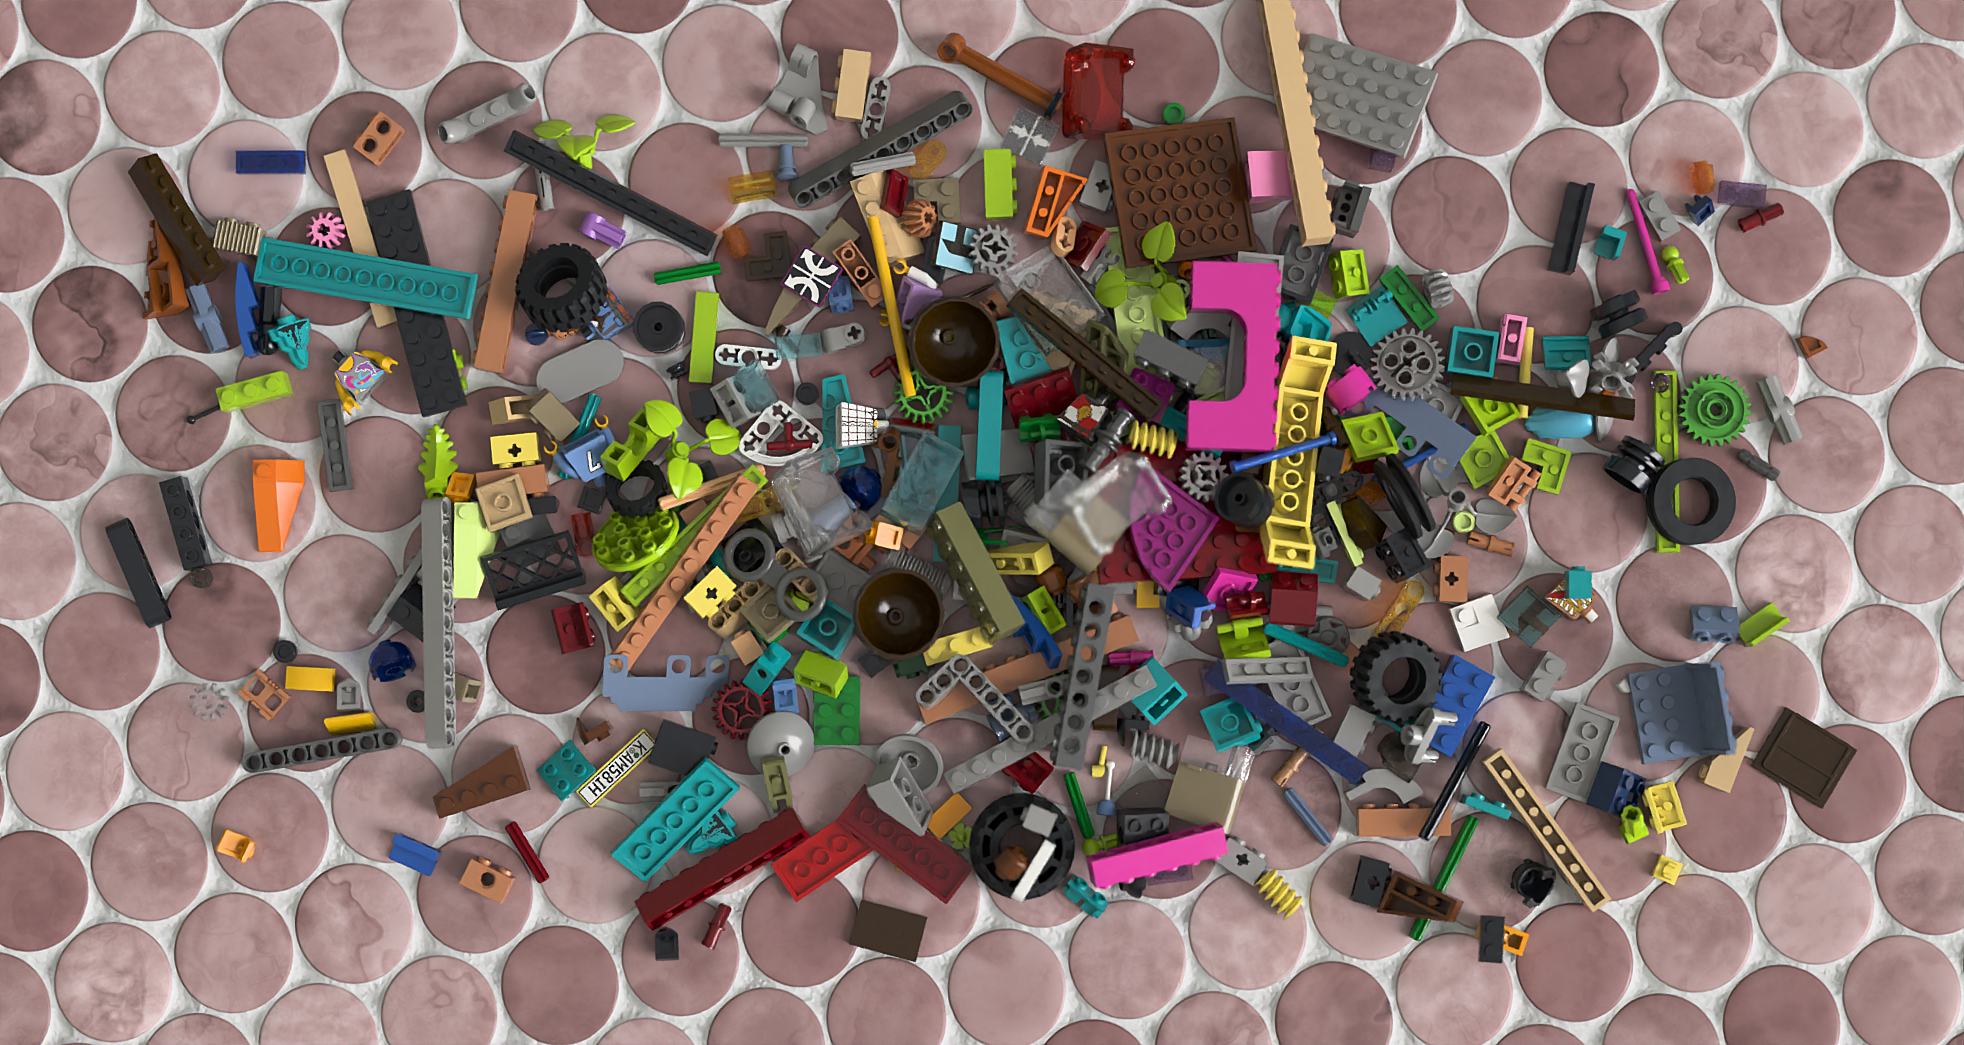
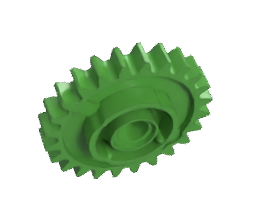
(1730, 405)

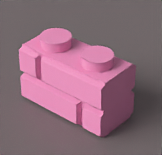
(1510, 339)

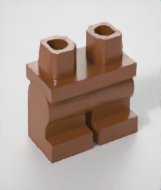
(857, 551)

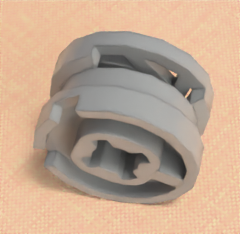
(782, 527)

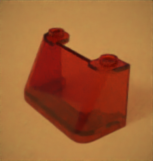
(1094, 90)

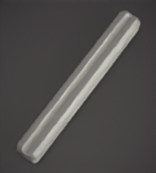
(762, 140)

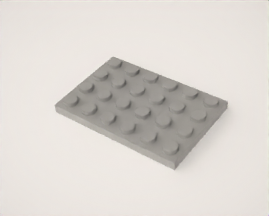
(1365, 94)

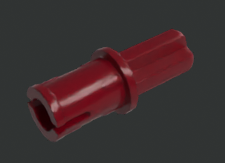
(1760, 217)
(716, 926)

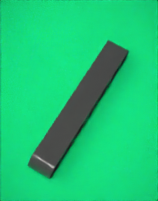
(311, 750)

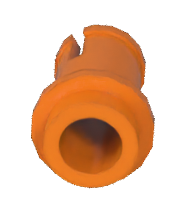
(1184, 269)

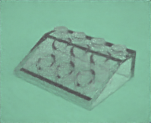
(1054, 286)

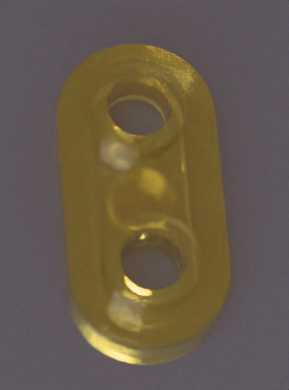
(928, 160)

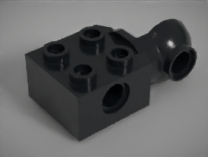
(1137, 826)

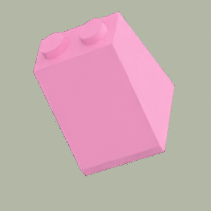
(1267, 176)

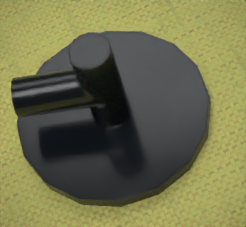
(1351, 350)

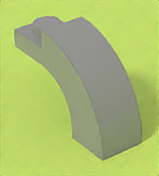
(1199, 321)
(1384, 778)

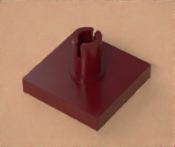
(1087, 245)

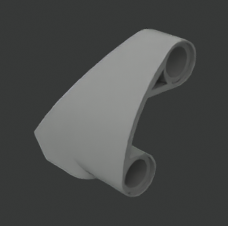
(800, 92)

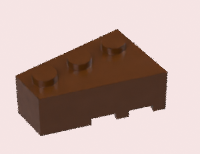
(1418, 899)

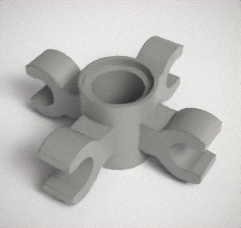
(1613, 375)

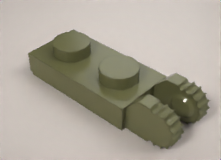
(777, 781)

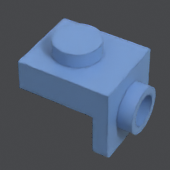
(785, 695)

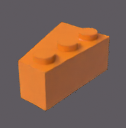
(1050, 200)

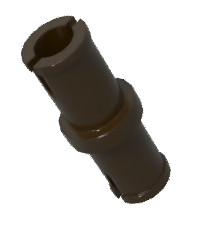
(1331, 424)

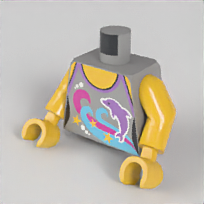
(359, 375)

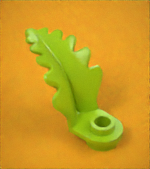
(438, 463)

